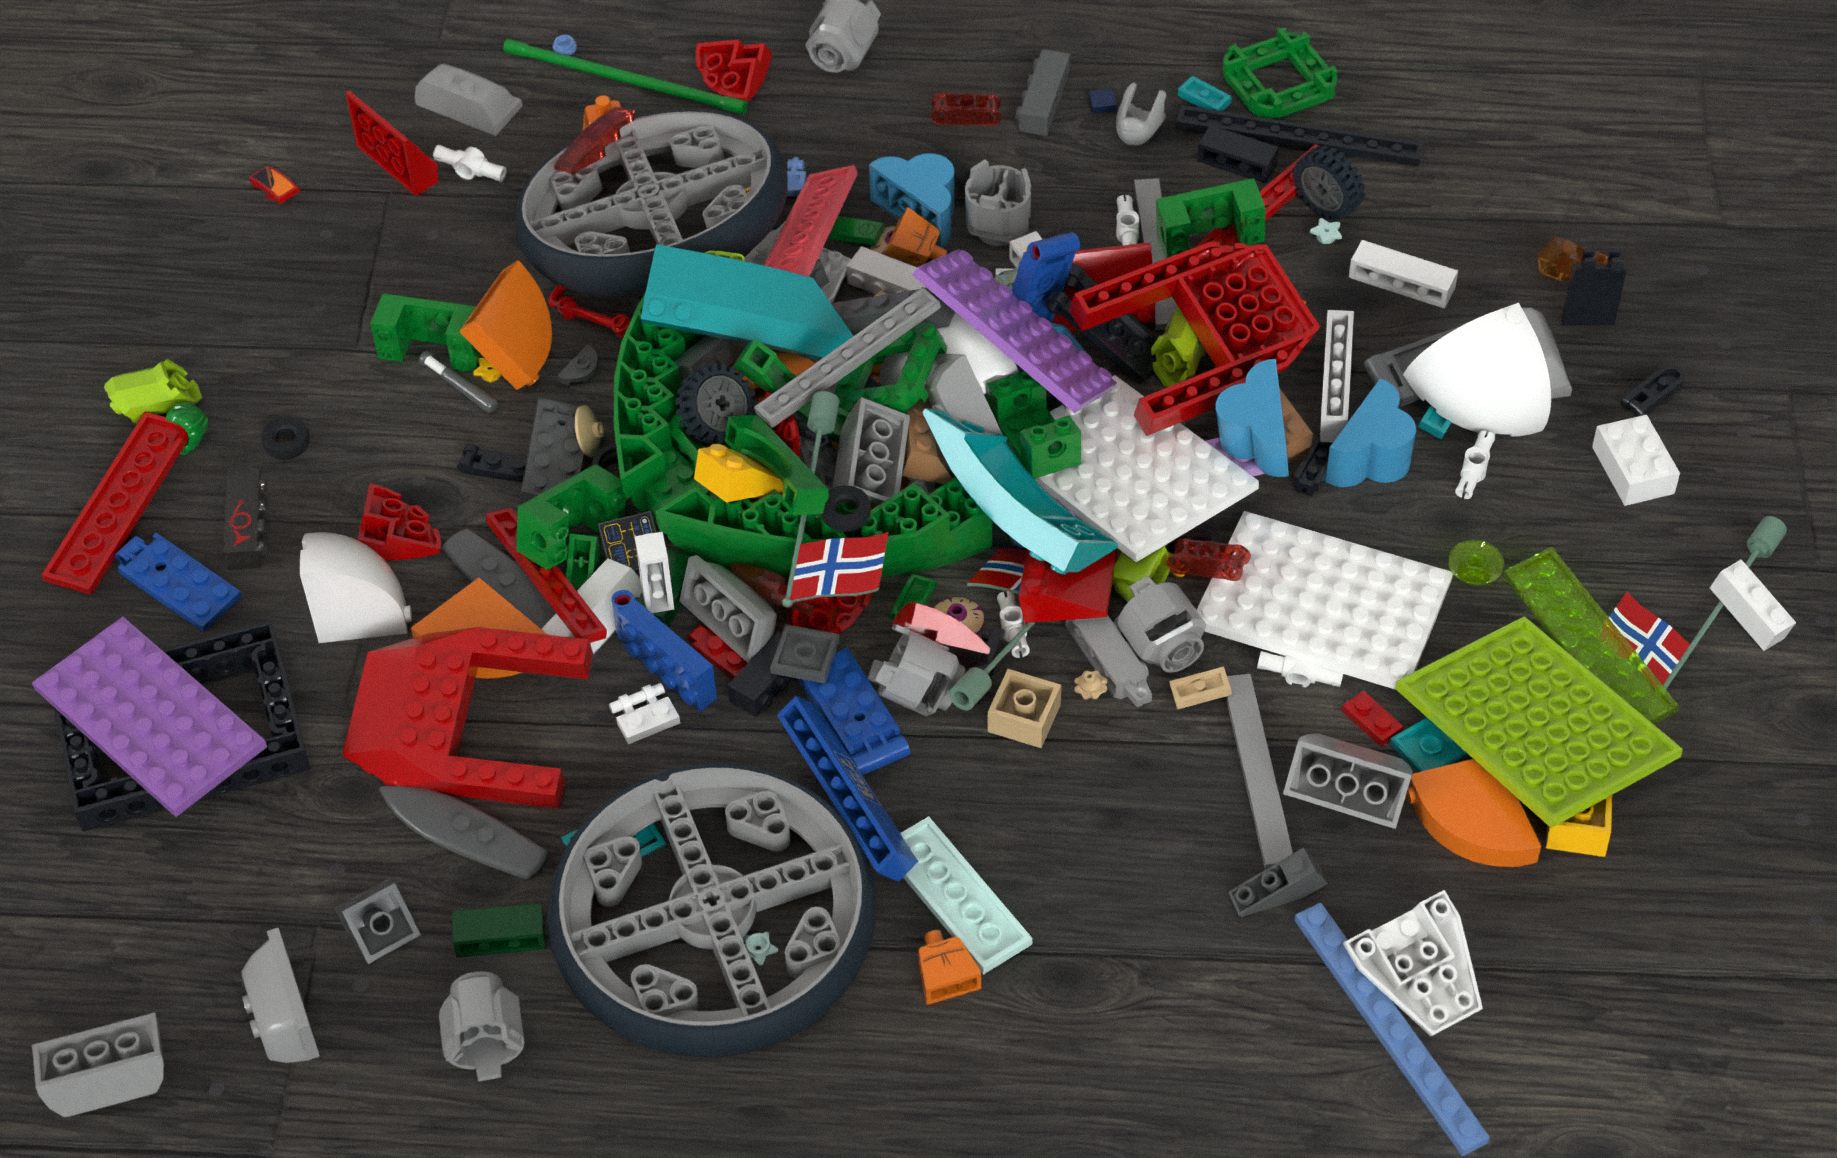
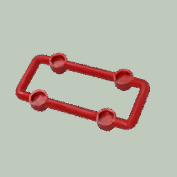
(569, 309)

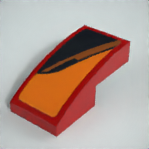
(275, 184)

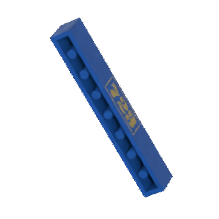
(847, 789)

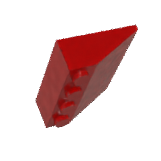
(391, 148)
(1110, 263)
(1068, 596)

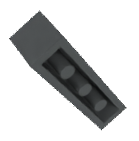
(1043, 92)

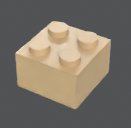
(1024, 708)

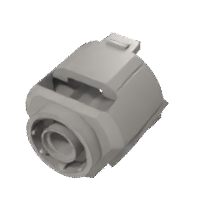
(842, 34)
(997, 203)
(1162, 625)
(917, 673)
(481, 1025)

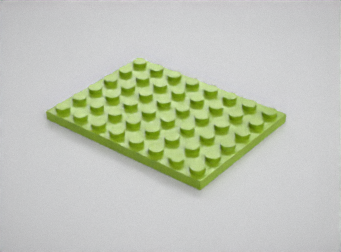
(1538, 721)

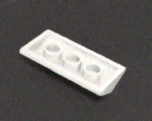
(597, 594)

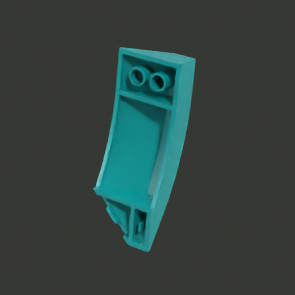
(741, 303)
(1014, 497)

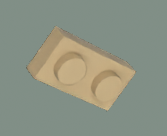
(1200, 688)

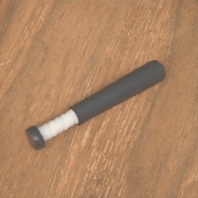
(464, 386)

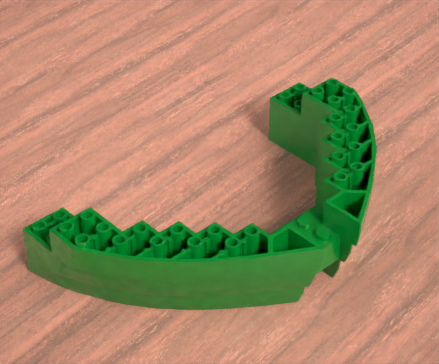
(763, 534)

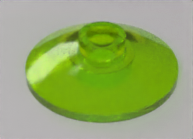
(1477, 554)

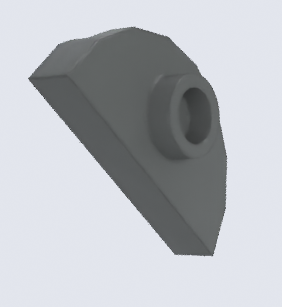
(581, 367)

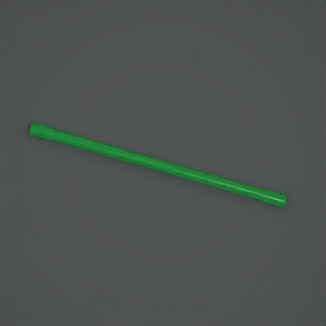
(725, 102)

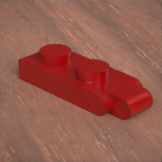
(716, 651)

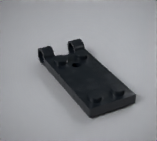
(1121, 338)

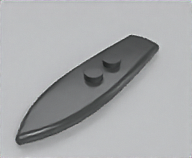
(481, 559)
(465, 830)

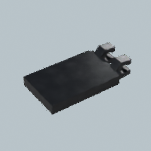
(1594, 290)

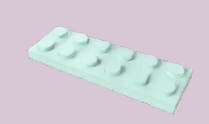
(962, 898)

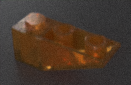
(1559, 256)

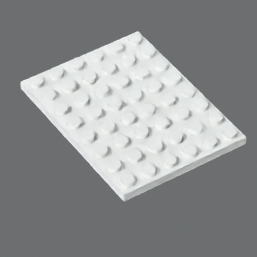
(1142, 485)
(1327, 601)

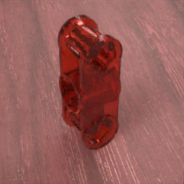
(966, 109)
(1208, 559)

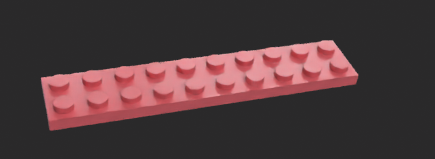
(811, 220)

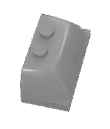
(467, 98)
(1558, 378)
(956, 391)
(872, 450)
(728, 607)
(1349, 779)
(277, 1004)
(100, 1066)

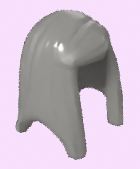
(1137, 125)

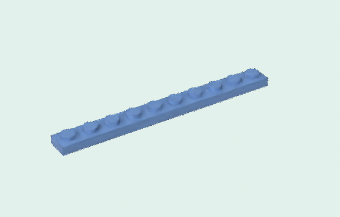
(1393, 1033)

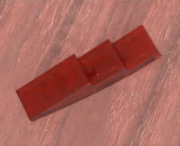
(591, 142)
(769, 586)

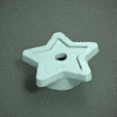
(1326, 237)
(761, 940)

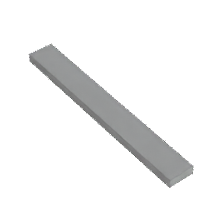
(1146, 194)
(847, 357)
(1258, 771)

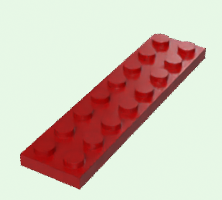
(116, 504)

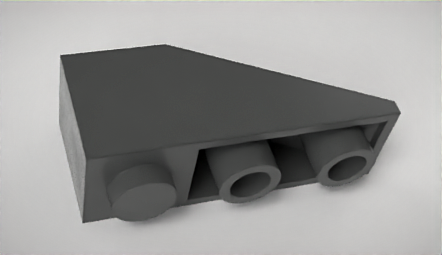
(1279, 884)

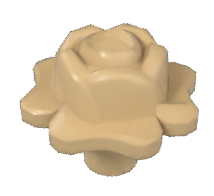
(1090, 685)

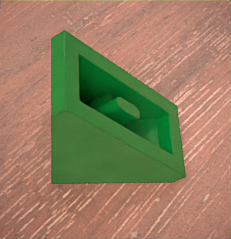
(582, 559)

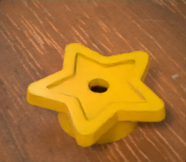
(486, 374)

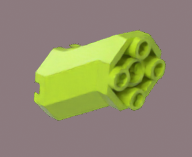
(1177, 351)
(151, 390)

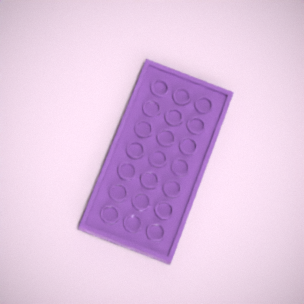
(1015, 329)
(149, 716)

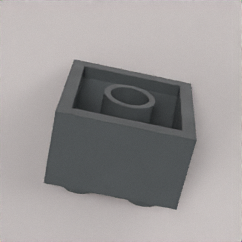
(377, 920)

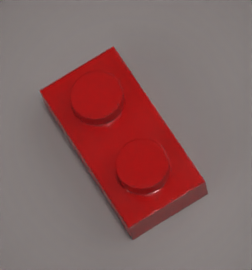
(1372, 718)

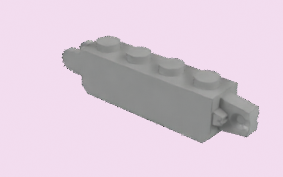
(1112, 657)

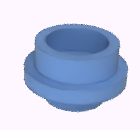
(565, 45)

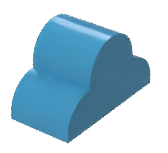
(920, 184)
(1253, 420)
(1373, 442)

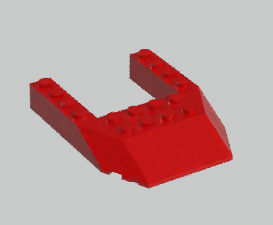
(1235, 305)
(417, 705)

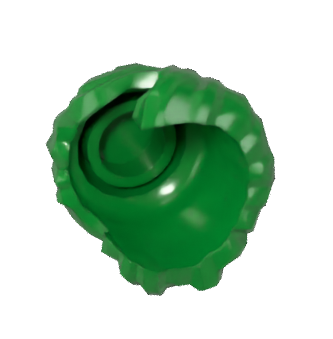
(192, 420)

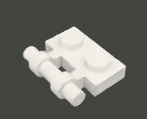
(645, 720)

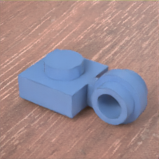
(796, 176)

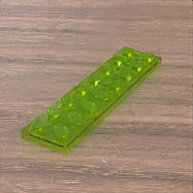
(1587, 632)

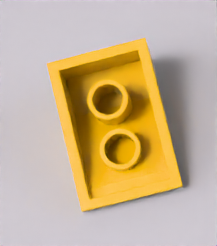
(734, 474)
(1584, 832)

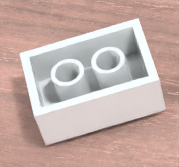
(1635, 460)

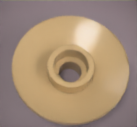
(588, 431)

